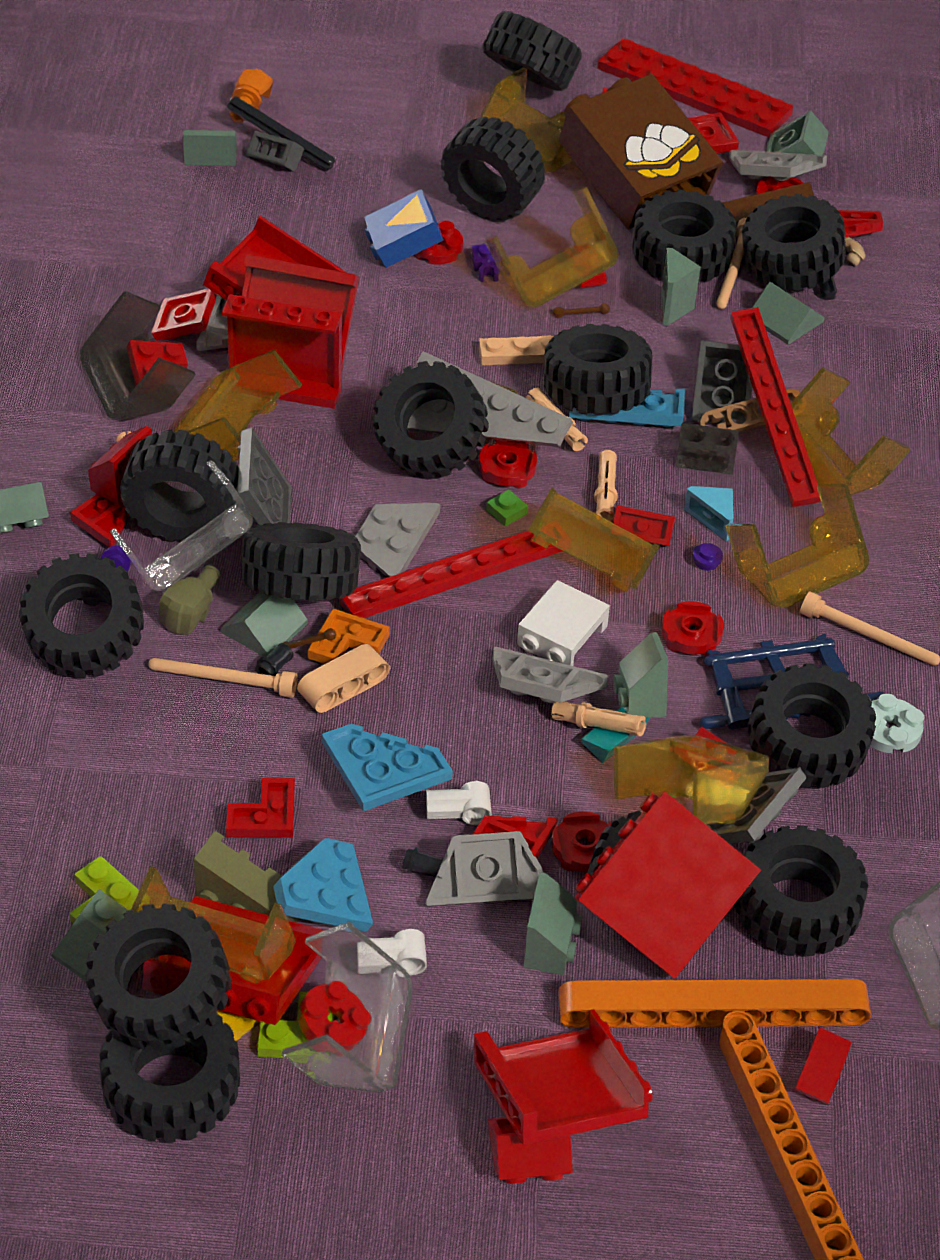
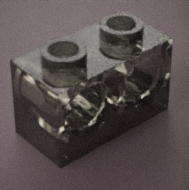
(707, 448)

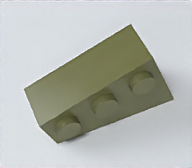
(233, 879)

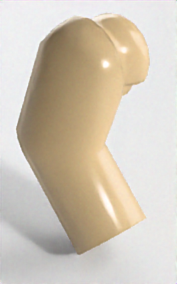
(855, 251)

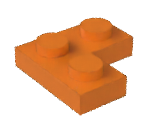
(350, 632)

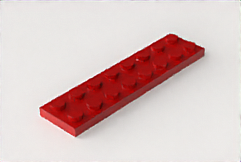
(698, 87)

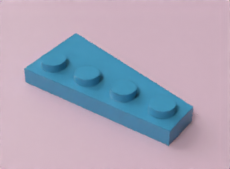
(655, 409)

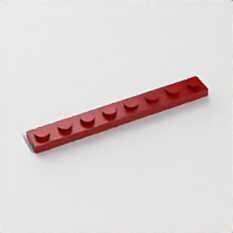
(775, 407)
(445, 575)

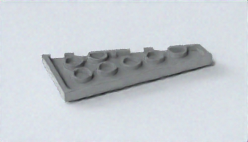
(508, 415)

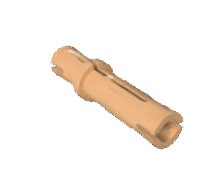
(573, 435)
(607, 465)
(586, 715)

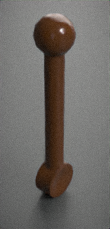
(560, 312)
(329, 634)

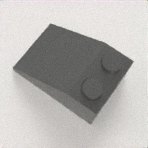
(720, 380)

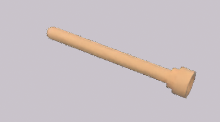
(732, 269)
(816, 607)
(282, 683)

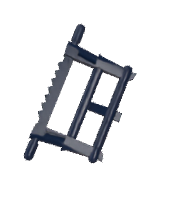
(728, 689)

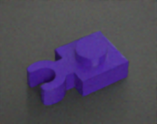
(484, 262)

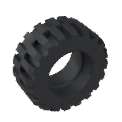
(526, 43)
(508, 153)
(789, 220)
(690, 225)
(598, 369)
(411, 391)
(179, 459)
(300, 561)
(73, 580)
(819, 694)
(799, 924)
(143, 937)
(173, 1109)

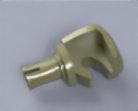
(188, 602)

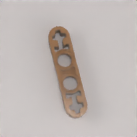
(748, 408)

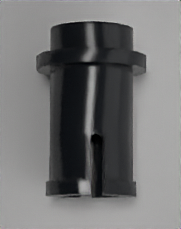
(275, 660)
(421, 862)

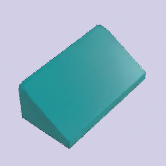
(602, 741)

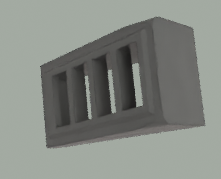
(289, 155)

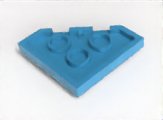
(383, 765)
(326, 887)

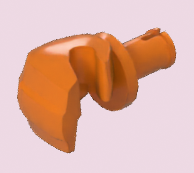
(250, 88)

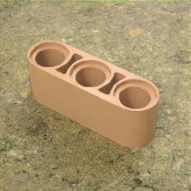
(343, 678)

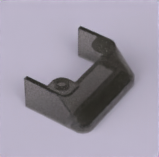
(110, 370)

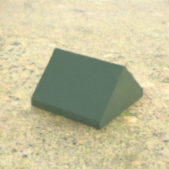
(210, 147)
(678, 286)
(785, 315)
(265, 623)

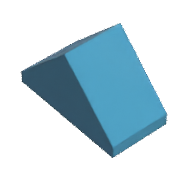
(711, 507)

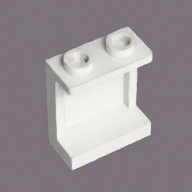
(562, 623)

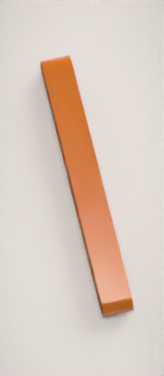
(709, 1001)
(784, 1137)

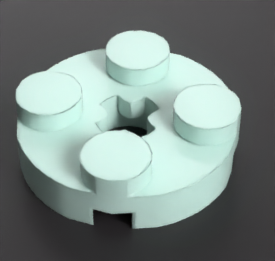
(902, 714)

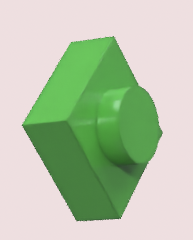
(507, 508)

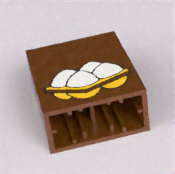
(637, 145)

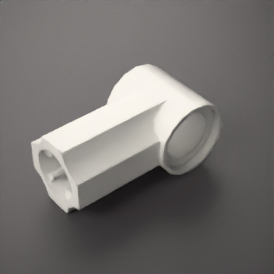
(469, 802)
(406, 949)

